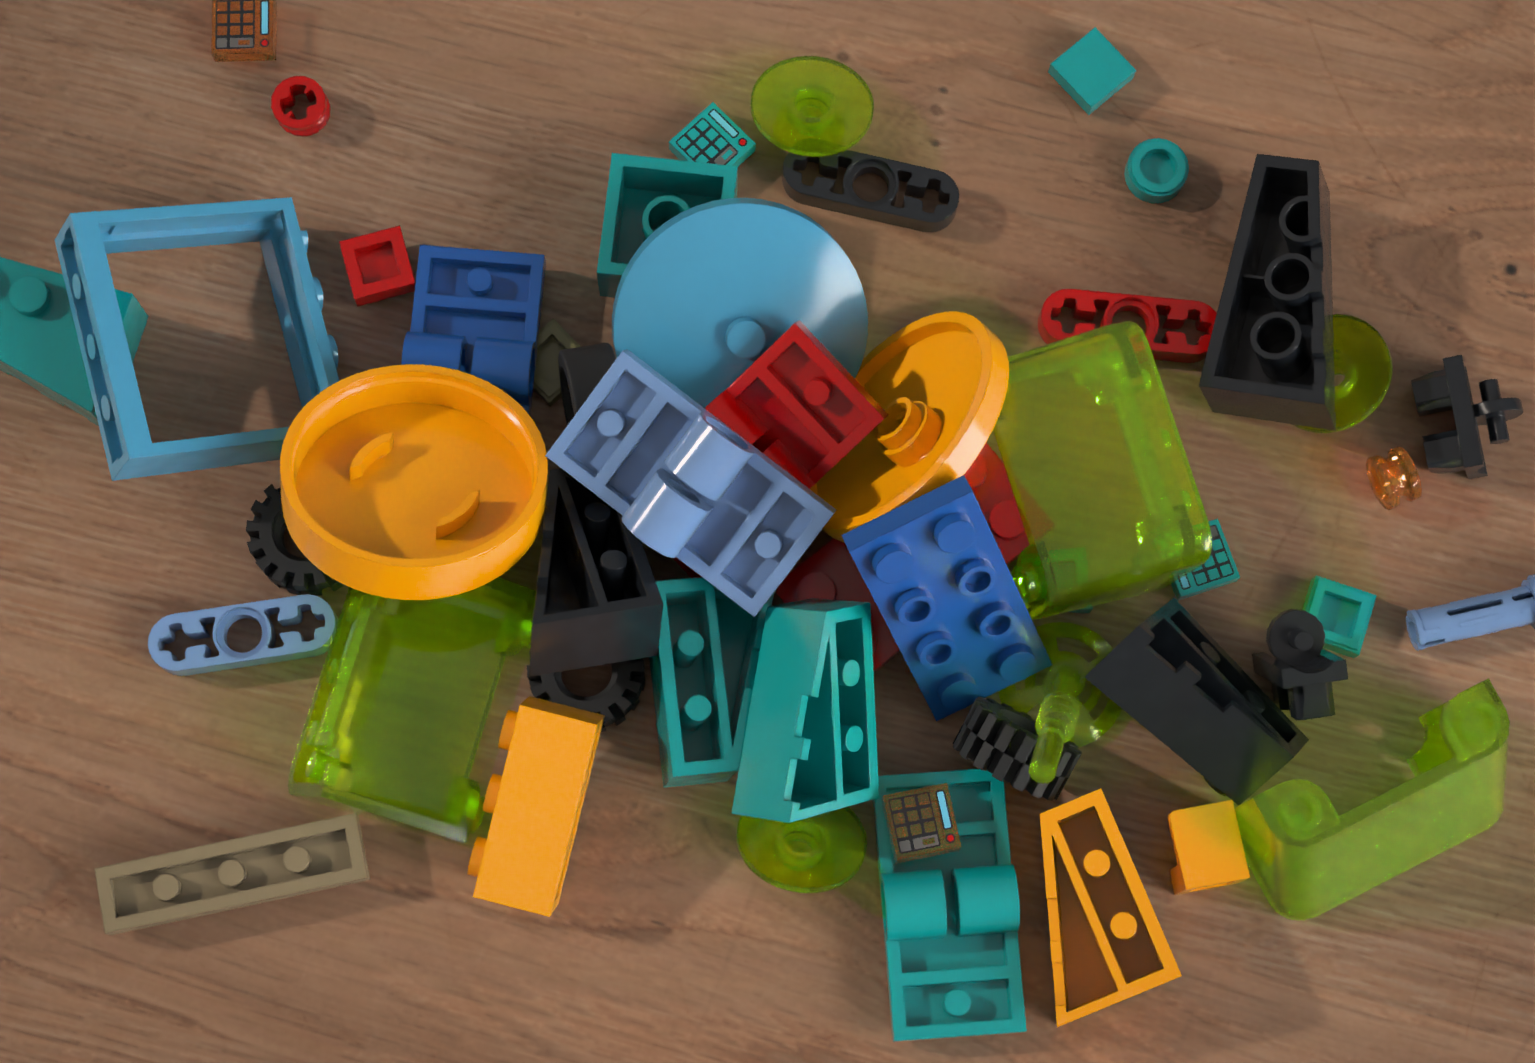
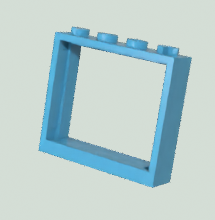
(103, 341)

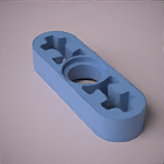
(199, 658)

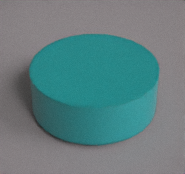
(1156, 170)

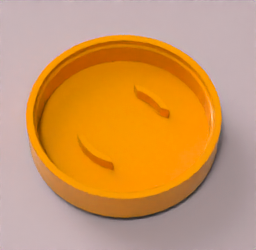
(413, 481)

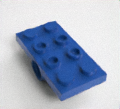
(478, 315)
(948, 597)

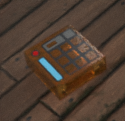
(244, 30)
(921, 823)

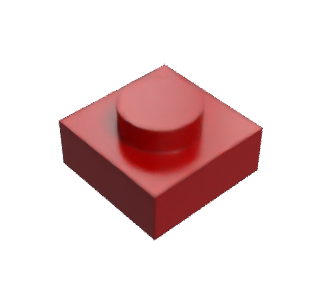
(378, 265)

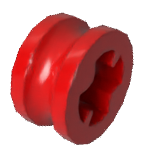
(284, 97)

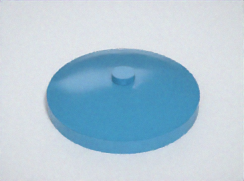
(727, 285)

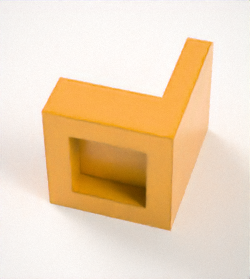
(1206, 848)

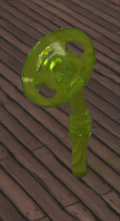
(1061, 713)

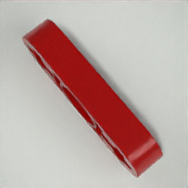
(1173, 345)

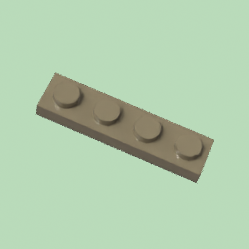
(231, 874)

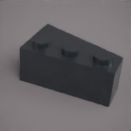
(1198, 702)

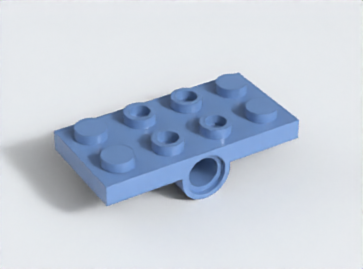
(690, 483)

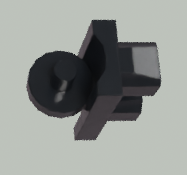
(1449, 391)
(1300, 666)

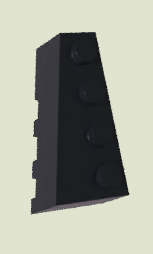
(1275, 313)

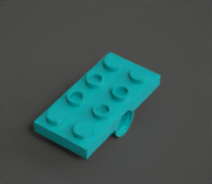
(953, 918)

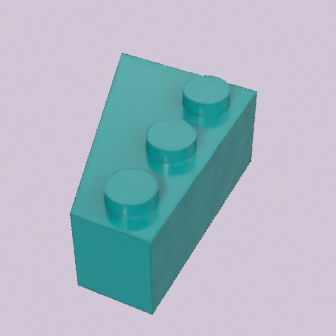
(703, 681)
(810, 714)

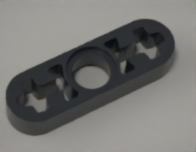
(883, 210)

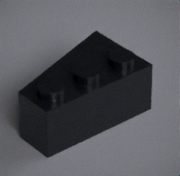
(592, 585)

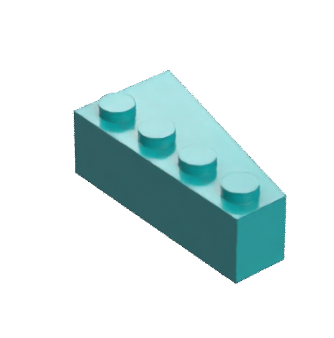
(41, 336)

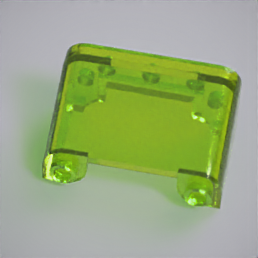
(1097, 473)
(409, 706)
(1317, 860)

